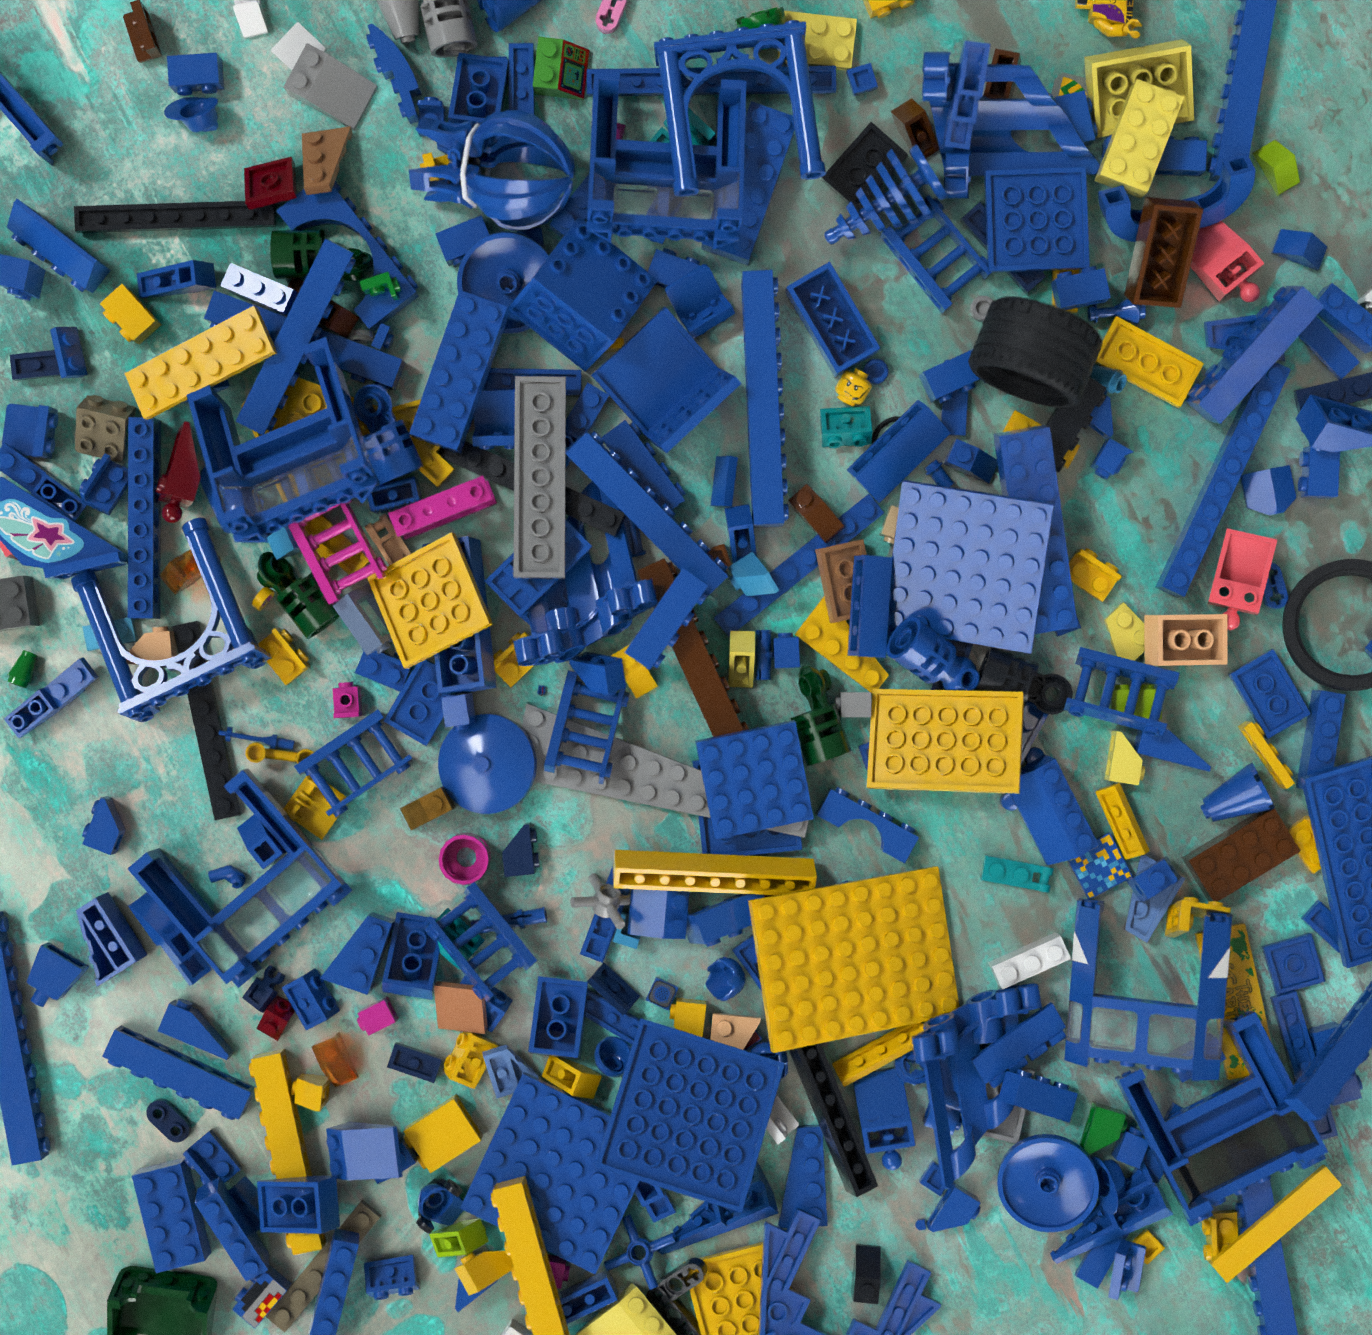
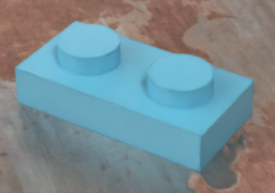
(125, 628)

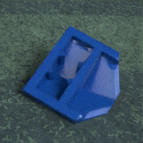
(1269, 490)

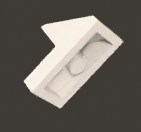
(250, 17)

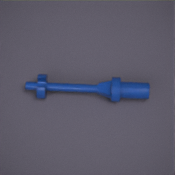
(272, 741)

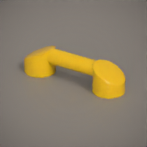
(256, 753)

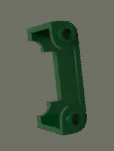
(161, 1303)

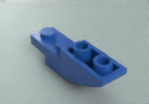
(394, 65)
(584, 414)
(40, 482)
(51, 698)
(170, 938)
(655, 1201)

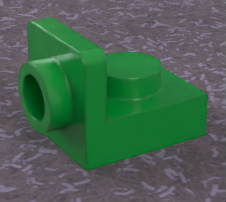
(377, 284)

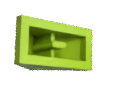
(1278, 166)

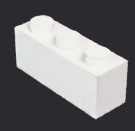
(1029, 960)

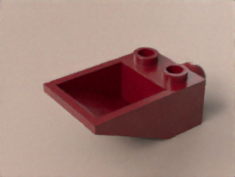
(181, 478)

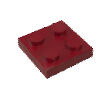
(270, 183)

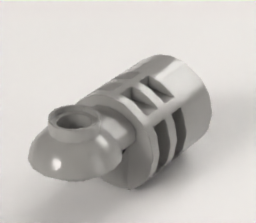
(448, 27)

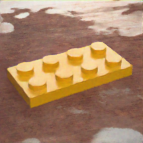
(1149, 362)

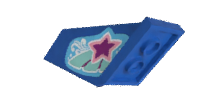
(49, 539)

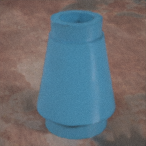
(1110, 378)

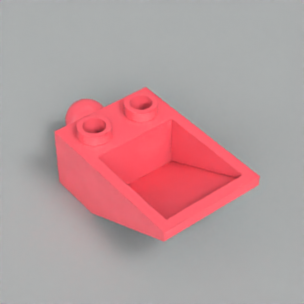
(1217, 259)
(1242, 570)

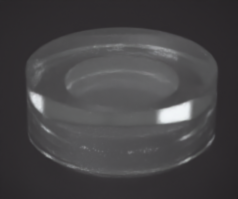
(362, 336)

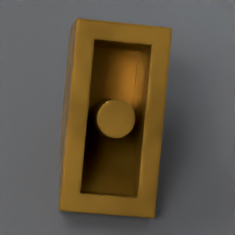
(427, 808)

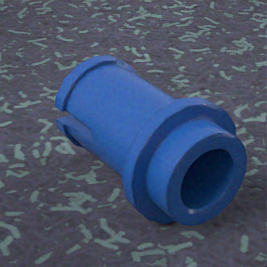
(938, 474)

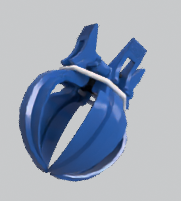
(506, 201)

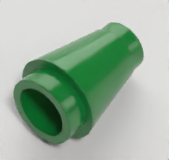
(22, 670)

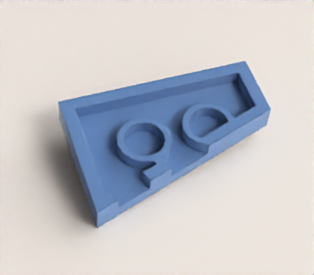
(1145, 915)

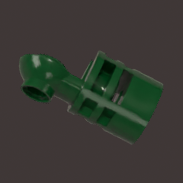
(295, 252)
(298, 597)
(821, 718)

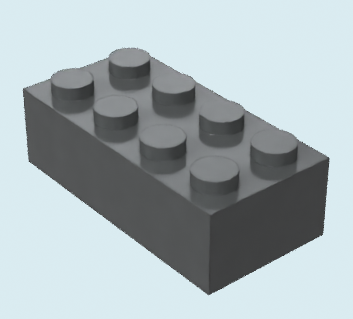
(18, 603)

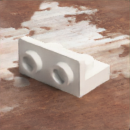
(781, 1121)

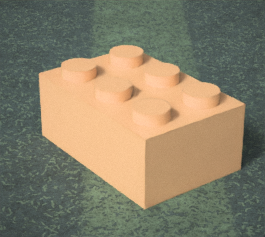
(1185, 639)

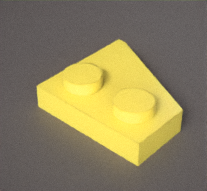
(1125, 632)

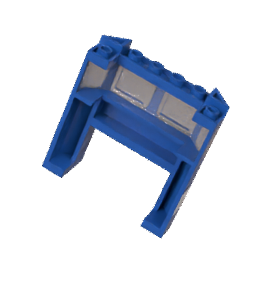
(635, 179)
(287, 470)

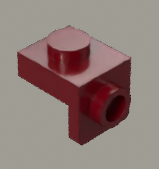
(276, 1018)

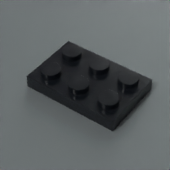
(860, 162)

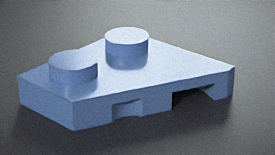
(505, 1069)

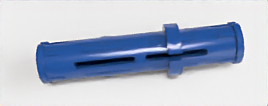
(520, 919)

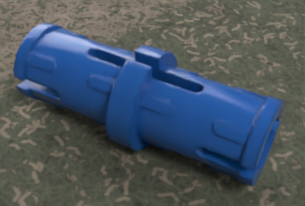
(763, 654)

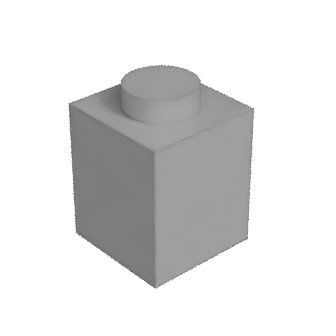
(854, 704)

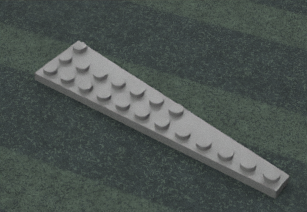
(635, 775)

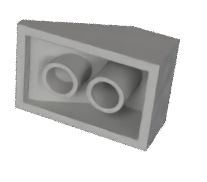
(329, 86)

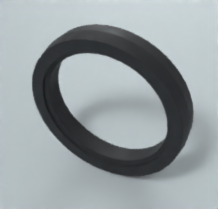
(1290, 625)

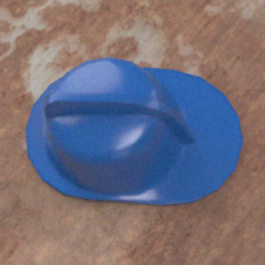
(195, 112)
(1111, 1183)

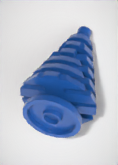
(883, 202)

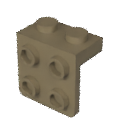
(102, 427)

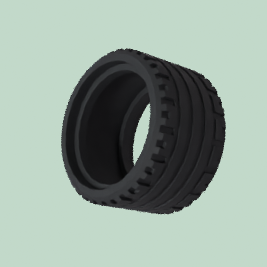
(1035, 351)

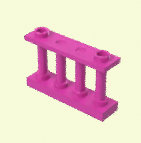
(443, 508)
(320, 566)

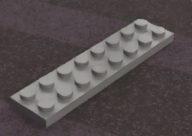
(539, 477)

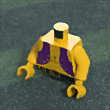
(1111, 16)

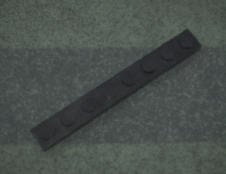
(172, 217)
(502, 472)
(207, 727)

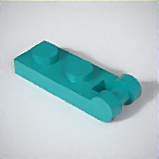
(1016, 873)

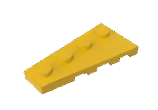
(832, 643)

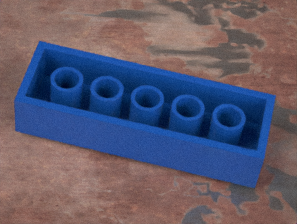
(766, 147)
(1254, 353)
(459, 372)
(469, 663)

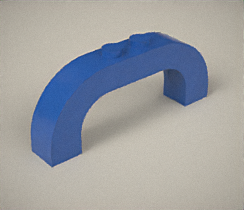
(1217, 203)

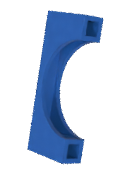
(332, 209)

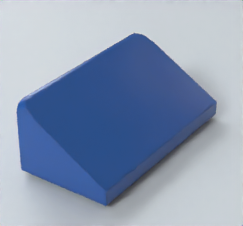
(247, 1199)

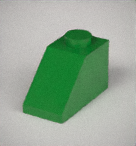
(1102, 1127)

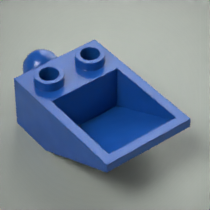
(882, 1108)

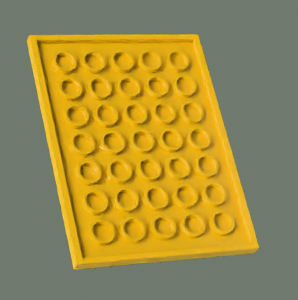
(853, 958)

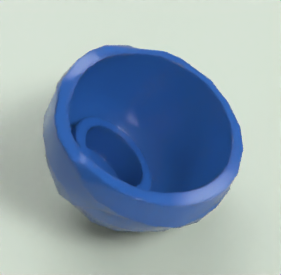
(612, 1056)

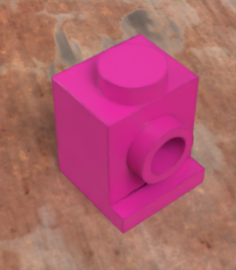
(354, 708)

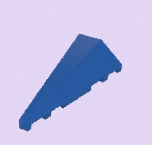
(1138, 1206)
(714, 1220)

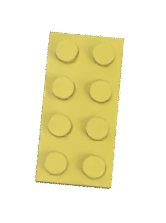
(1139, 138)

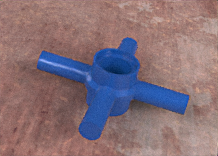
(630, 1255)

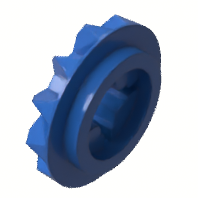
(903, 1069)

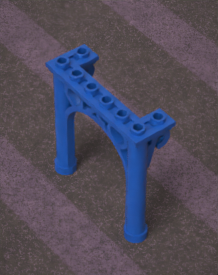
(787, 38)
(143, 702)

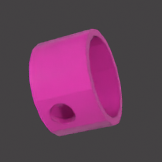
(453, 869)

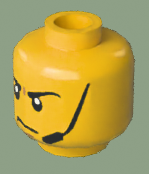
(853, 387)

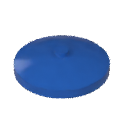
(500, 268)
(487, 764)
(1048, 1183)

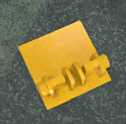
(310, 806)

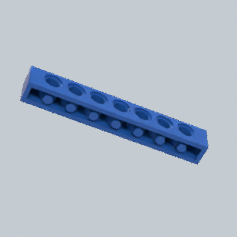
(144, 518)

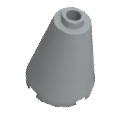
(401, 18)

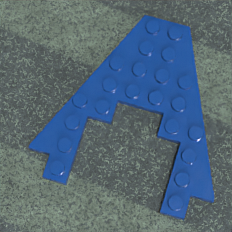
(784, 1308)

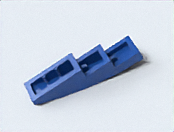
(966, 94)

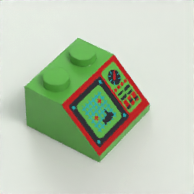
(560, 69)

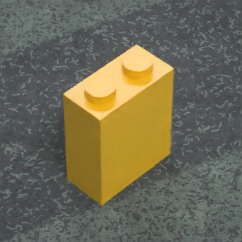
(442, 1134)

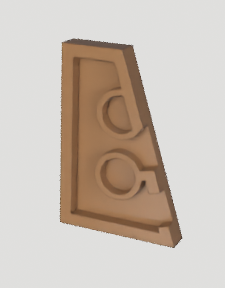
(322, 157)

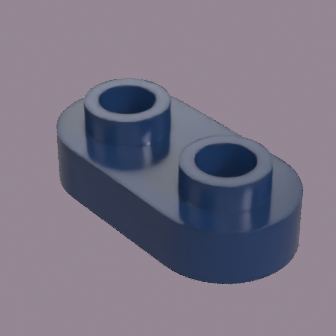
(170, 1117)

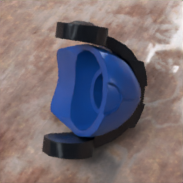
(439, 1203)

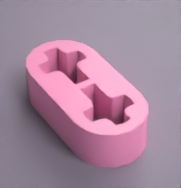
(617, 12)

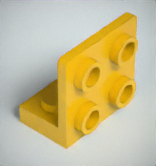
(1182, 914)

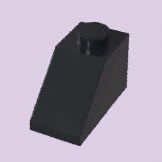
(866, 1274)

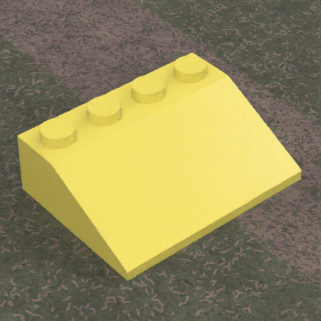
(1113, 73)
(628, 1316)

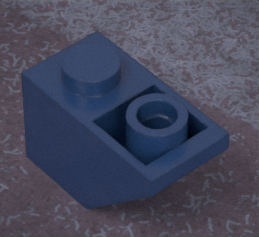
(519, 854)

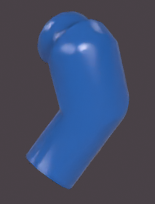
(228, 873)

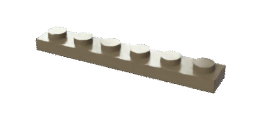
(309, 1281)

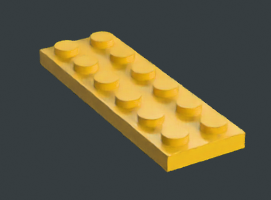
(200, 362)

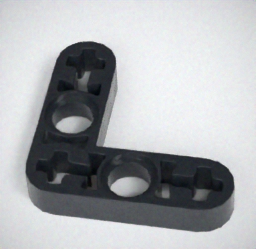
(671, 1295)

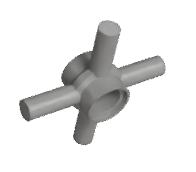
(604, 902)

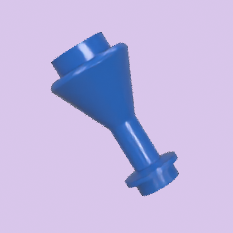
(1125, 310)

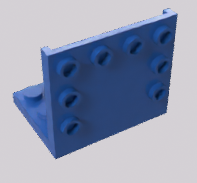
(582, 295)
(664, 381)

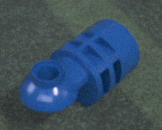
(389, 442)
(931, 656)

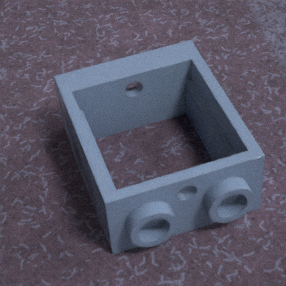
(359, 622)

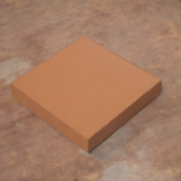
(459, 1008)

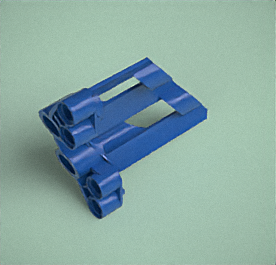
(991, 135)
(599, 601)
(946, 1054)

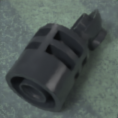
(1005, 673)

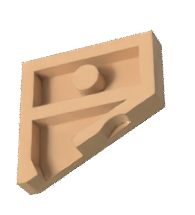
(733, 1029)

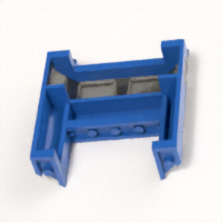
(1231, 1134)

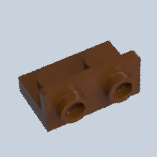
(141, 33)

